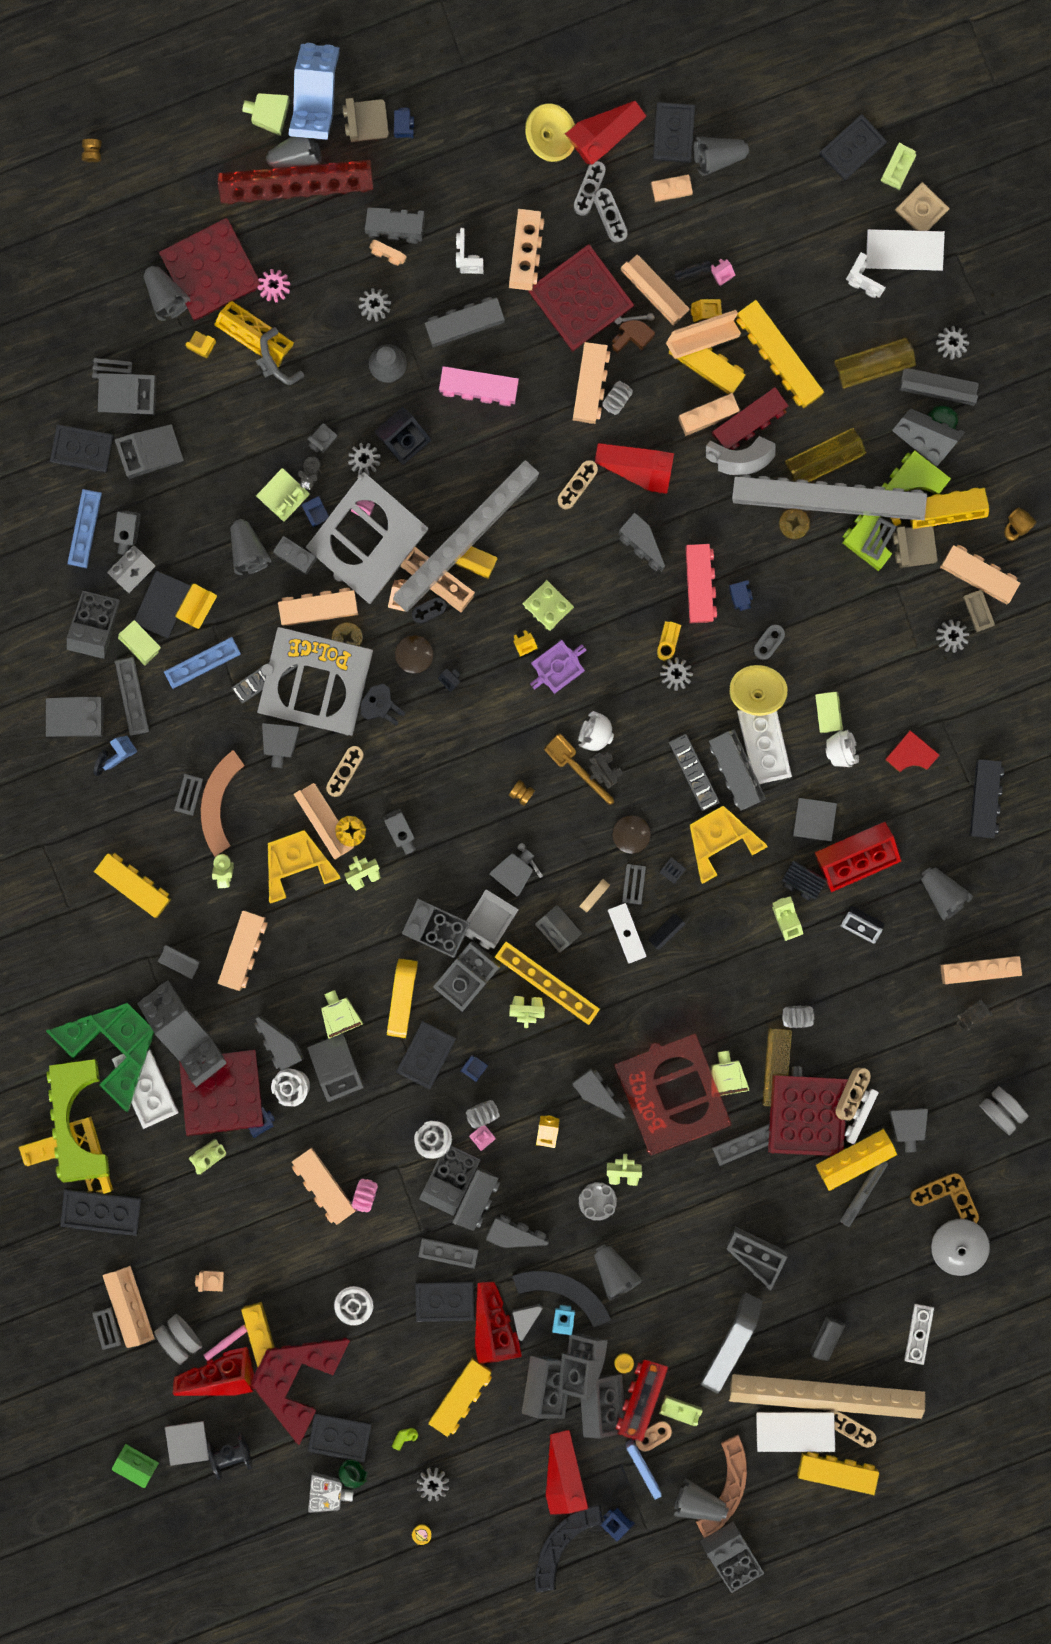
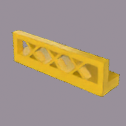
(250, 335)
(95, 1148)

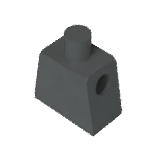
(128, 522)
(279, 742)
(396, 823)
(514, 871)
(909, 1126)

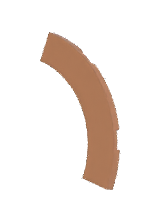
(212, 802)
(733, 1486)

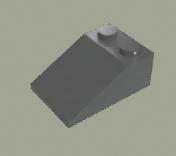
(75, 717)

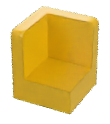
(201, 344)

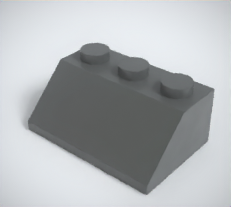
(476, 1199)
(542, 1389)
(603, 1407)

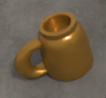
(1021, 522)

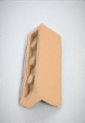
(655, 289)
(703, 334)
(321, 818)
(128, 1307)

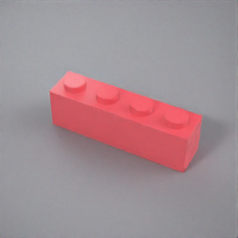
(700, 584)

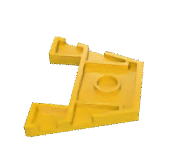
(717, 832)
(292, 856)

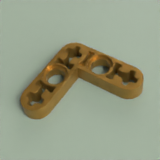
(953, 1191)

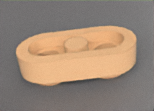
(394, 256)
(654, 1436)

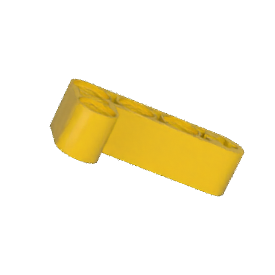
(402, 998)

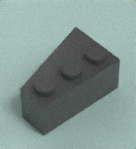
(395, 224)
(927, 436)
(757, 1255)

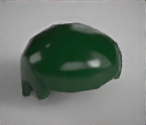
(944, 414)
(352, 1474)

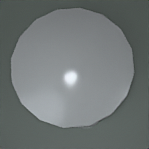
(597, 1201)

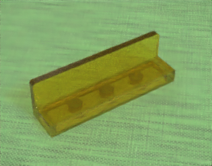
(875, 362)
(826, 456)
(776, 1059)

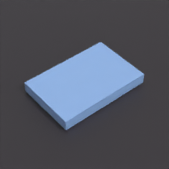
(643, 1468)

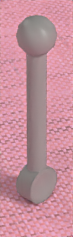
(650, 317)
(521, 847)

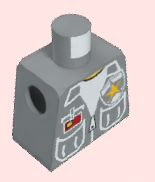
(327, 1493)

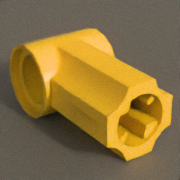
(668, 639)

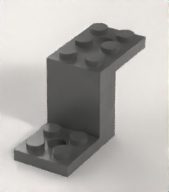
(182, 1033)

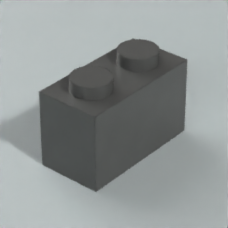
(295, 555)

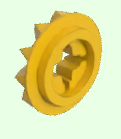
(345, 838)

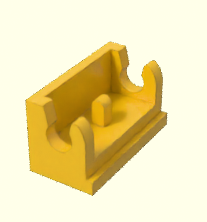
(38, 1151)

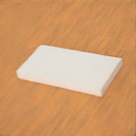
(905, 249)
(764, 746)
(152, 1097)
(795, 1432)

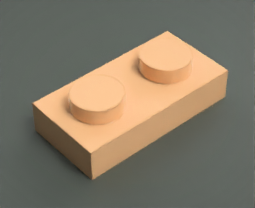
(671, 188)

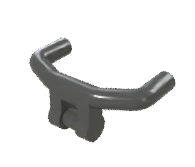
(268, 364)

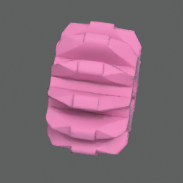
(275, 279)
(364, 1195)

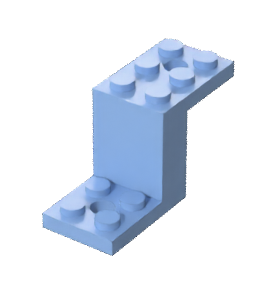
(314, 91)

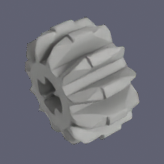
(377, 310)
(954, 336)
(617, 397)
(358, 456)
(957, 641)
(671, 678)
(798, 1016)
(482, 1114)
(436, 1479)

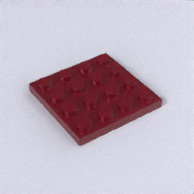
(210, 268)
(580, 298)
(225, 1099)
(805, 1116)

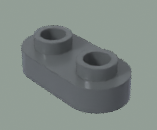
(768, 642)

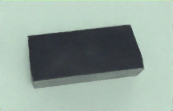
(862, 924)
(666, 931)

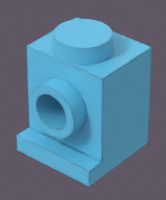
(563, 1327)

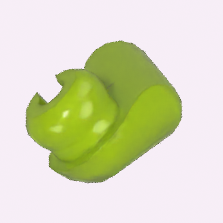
(404, 1435)

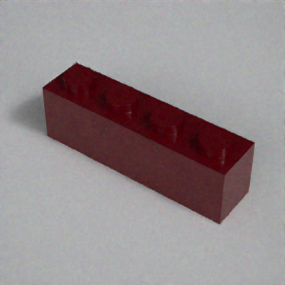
(751, 419)

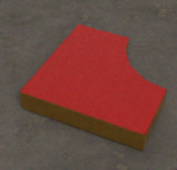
(911, 752)

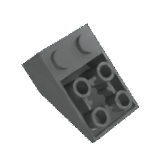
(127, 393)
(149, 450)
(640, 537)
(92, 624)
(436, 928)
(283, 1047)
(335, 1067)
(593, 1091)
(450, 1180)
(508, 1234)
(732, 1557)

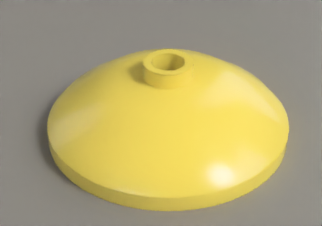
(553, 122)
(758, 682)

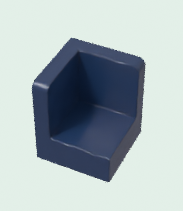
(315, 511)
(474, 1068)

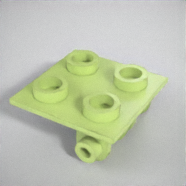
(283, 495)
(548, 605)

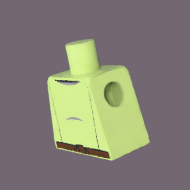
(339, 1015)
(728, 1075)

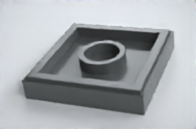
(814, 819)

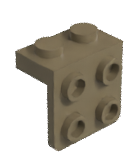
(365, 120)
(915, 546)

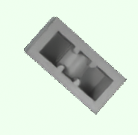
(131, 569)

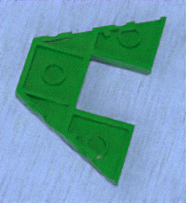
(126, 1031)

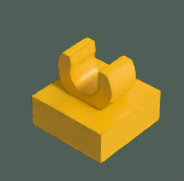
(525, 643)

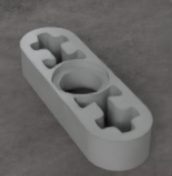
(579, 199)
(599, 204)

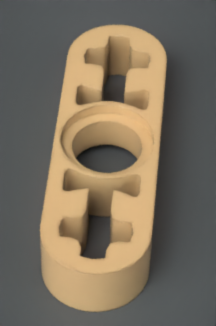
(590, 476)
(342, 786)
(860, 1090)
(865, 1430)

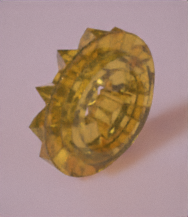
(786, 527)
(345, 628)

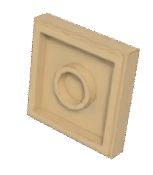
(922, 208)

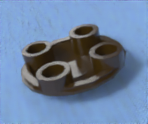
(414, 654)
(631, 834)

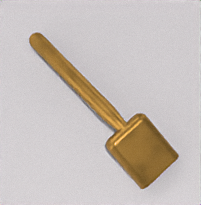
(562, 753)

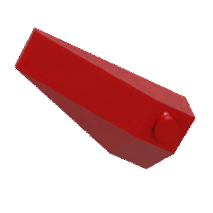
(602, 132)
(641, 466)
(493, 1333)
(220, 1377)
(564, 1483)

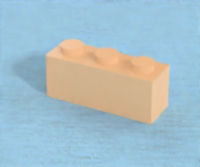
(708, 414)

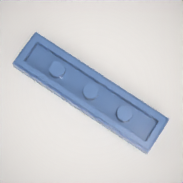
(84, 528)
(202, 662)

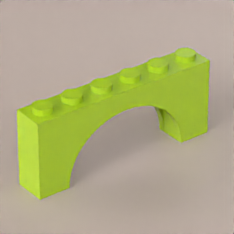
(914, 474)
(66, 1084)

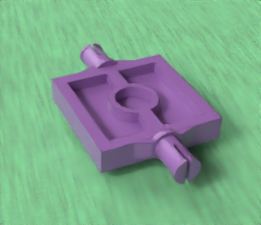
(558, 666)

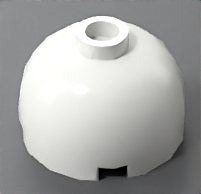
(596, 732)

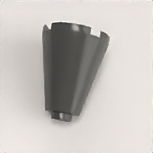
(294, 152)
(718, 153)
(165, 294)
(387, 363)
(247, 549)
(945, 892)
(615, 1272)
(699, 1504)

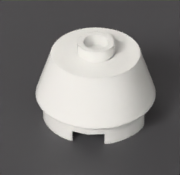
(842, 749)
(290, 1087)
(433, 1139)
(353, 1305)

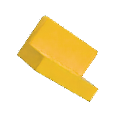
(477, 562)
(195, 606)

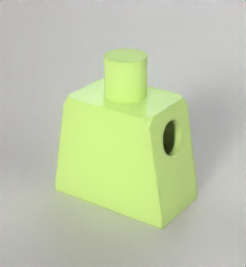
(268, 111)

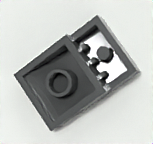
(467, 975)
(827, 1338)
(582, 1365)

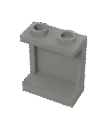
(490, 919)

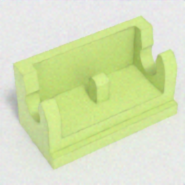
(899, 166)
(139, 642)
(829, 712)
(680, 1410)

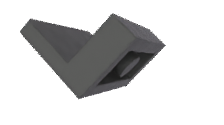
(558, 928)
(179, 961)

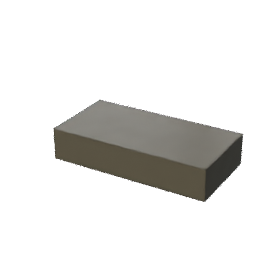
(978, 610)

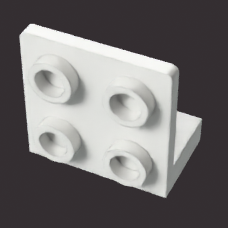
(469, 265)
(858, 280)

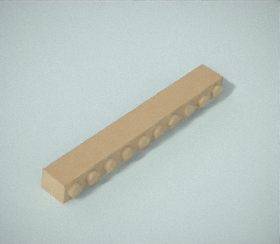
(827, 1396)

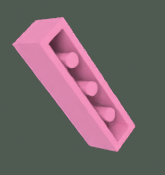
(478, 385)

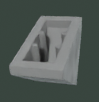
(525, 1318)

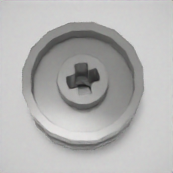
(1006, 1108)
(178, 1339)

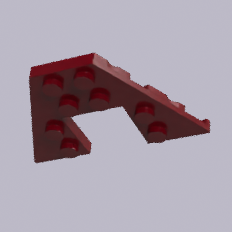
(278, 1371)

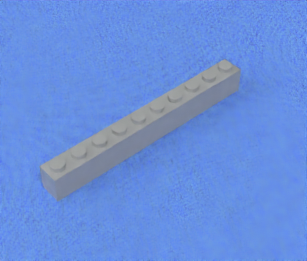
(829, 497)
(465, 536)

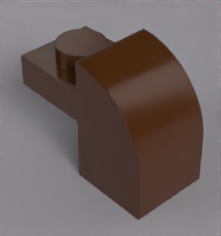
(635, 331)

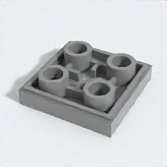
(187, 1443)

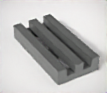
(111, 362)
(886, 524)
(196, 796)
(631, 900)
(115, 1330)

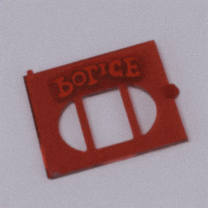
(653, 1120)

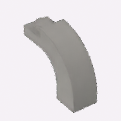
(742, 461)

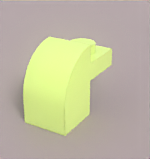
(787, 918)

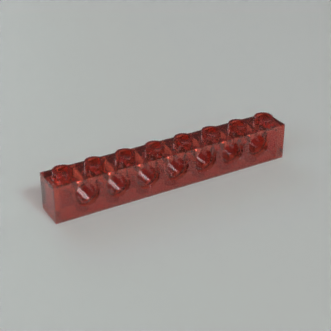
(288, 175)

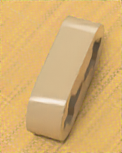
(594, 895)

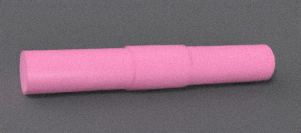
(225, 1342)

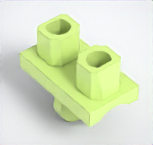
(361, 869)
(222, 870)
(527, 1013)
(207, 1156)
(624, 1168)

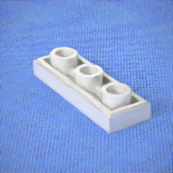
(622, 921)
(860, 1116)
(916, 1346)

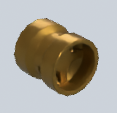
(91, 150)
(521, 792)

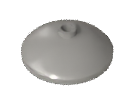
(957, 1235)

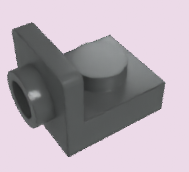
(322, 439)

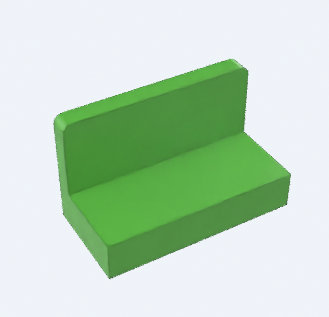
(135, 1466)

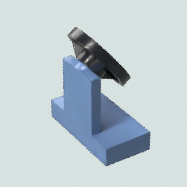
(124, 749)

